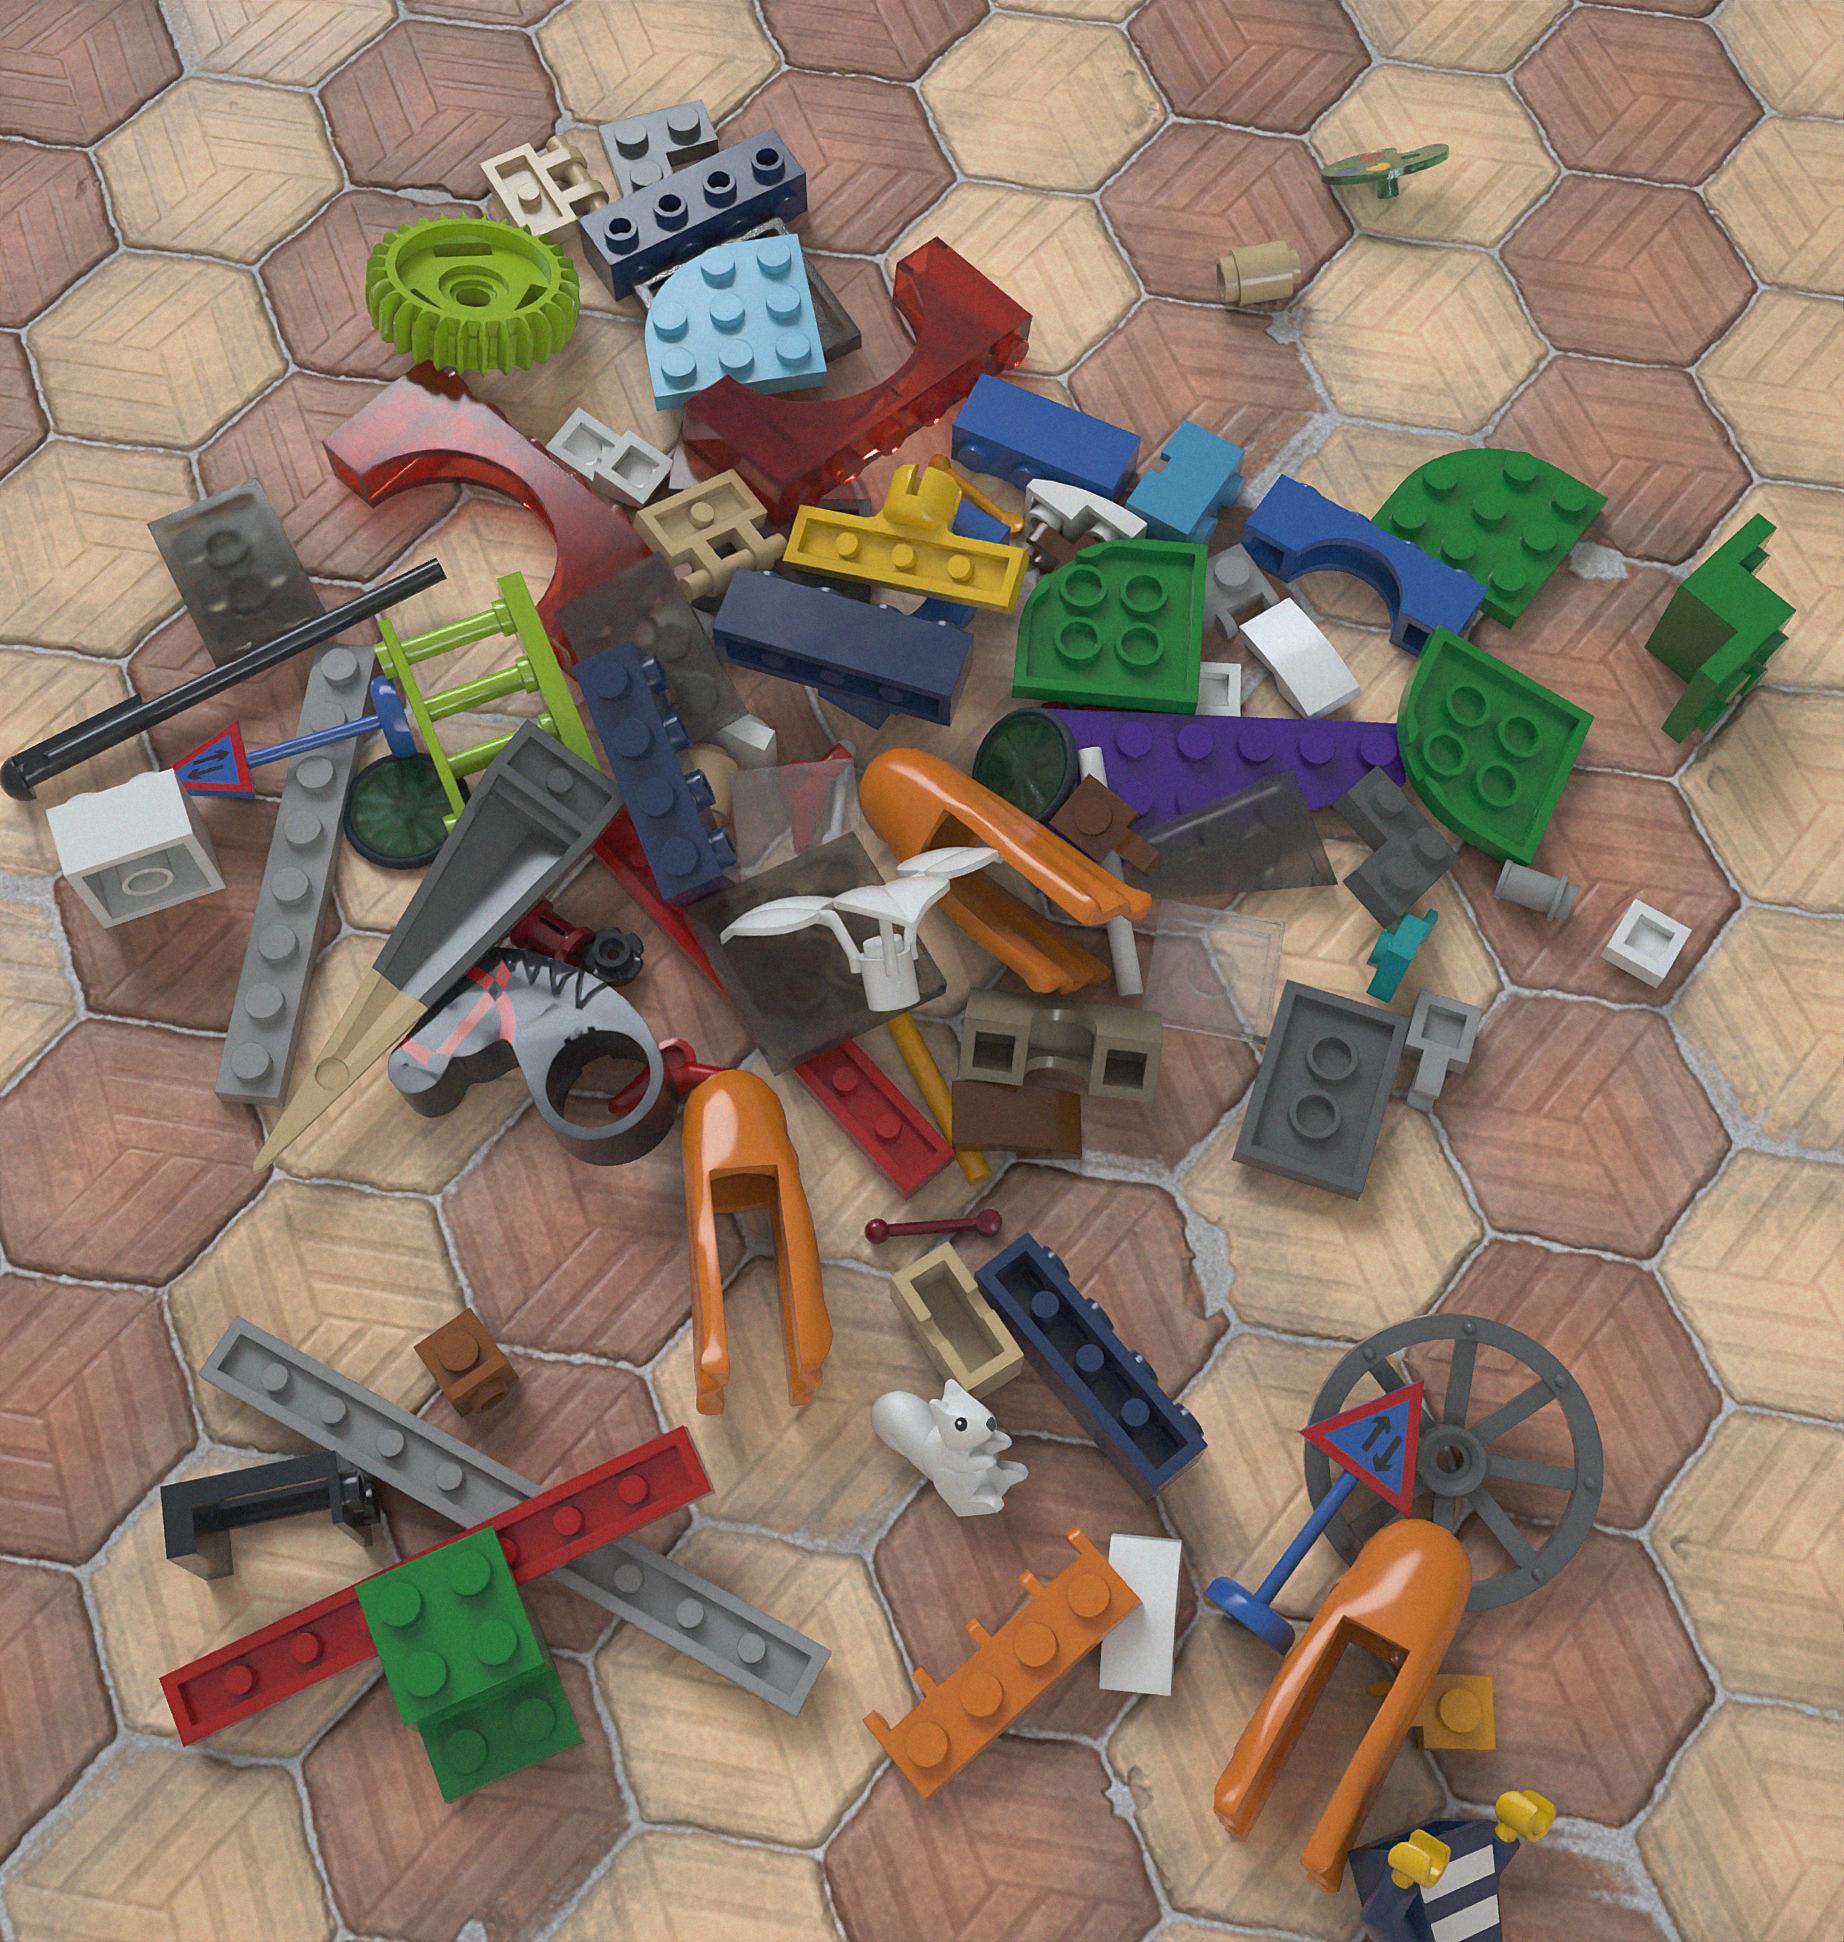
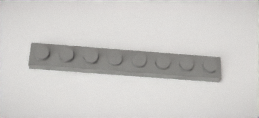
(296, 884)

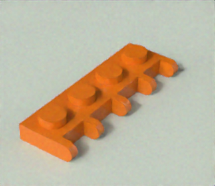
(1008, 1669)

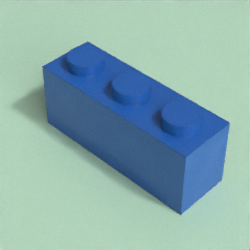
(1032, 437)

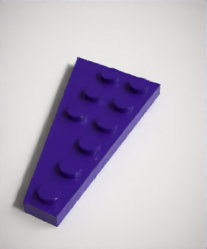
(1185, 760)

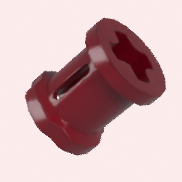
(551, 935)

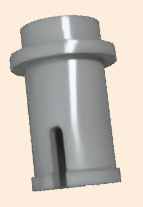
(1536, 890)

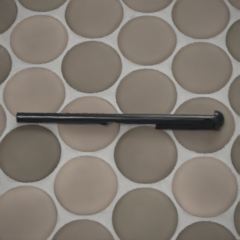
(134, 716)

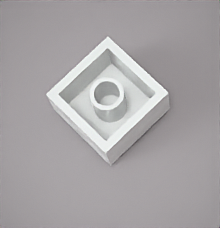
(135, 848)

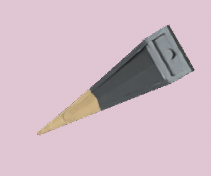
(509, 849)

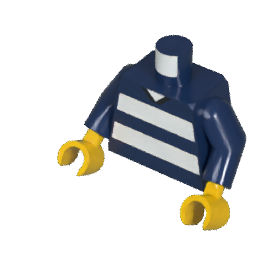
(1445, 1873)

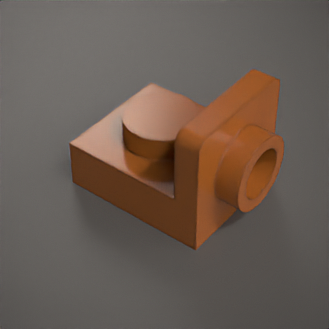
(467, 1364)

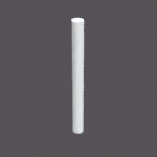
(1119, 929)

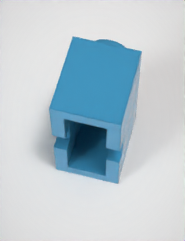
(1191, 488)

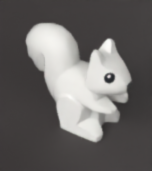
(951, 1445)

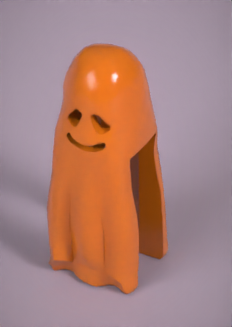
(929, 805)
(739, 1162)
(1396, 1604)

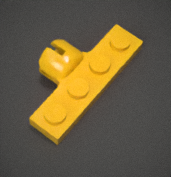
(910, 546)

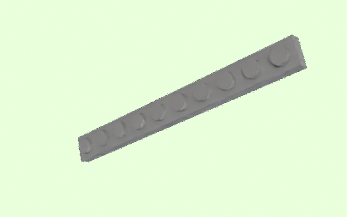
(472, 1488)

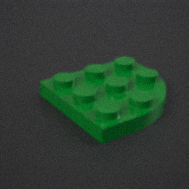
(1495, 518)
(1117, 628)
(1486, 746)

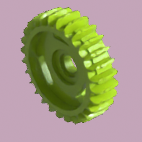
(432, 269)

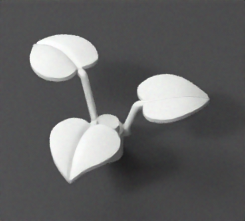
(886, 960)

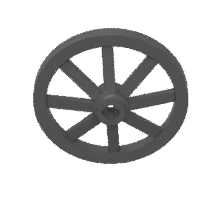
(1556, 1382)

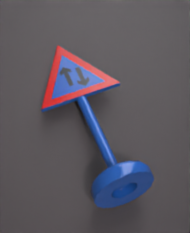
(223, 767)
(1375, 1447)

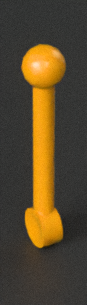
(1011, 519)

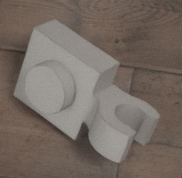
(1440, 1039)

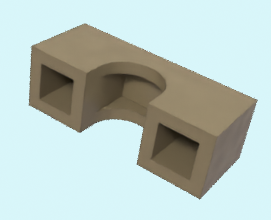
(1102, 1043)

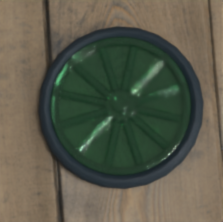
(1029, 762)
(398, 812)

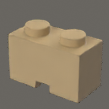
(955, 1323)

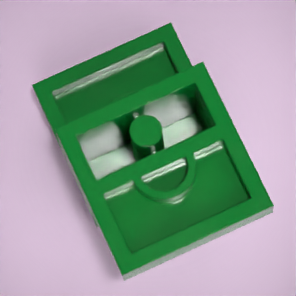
(1721, 630)
(469, 1664)

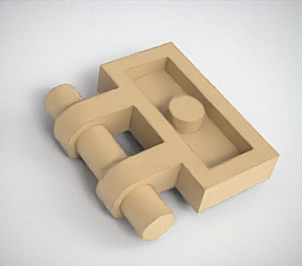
(528, 190)
(703, 519)

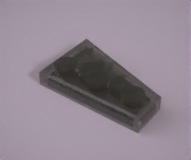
(1238, 844)

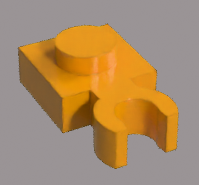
(1453, 1714)

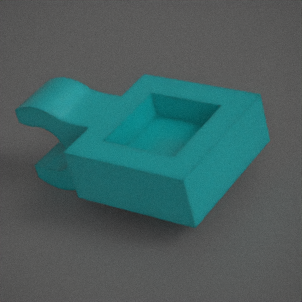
(1396, 950)

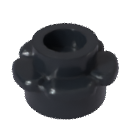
(619, 971)

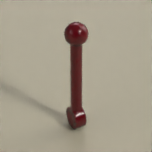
(986, 1224)

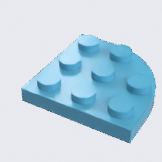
(737, 315)

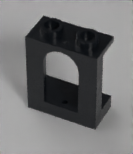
(206, 1508)

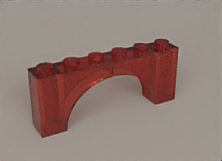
(438, 432)
(807, 449)

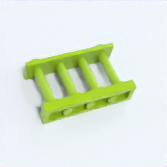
(533, 672)

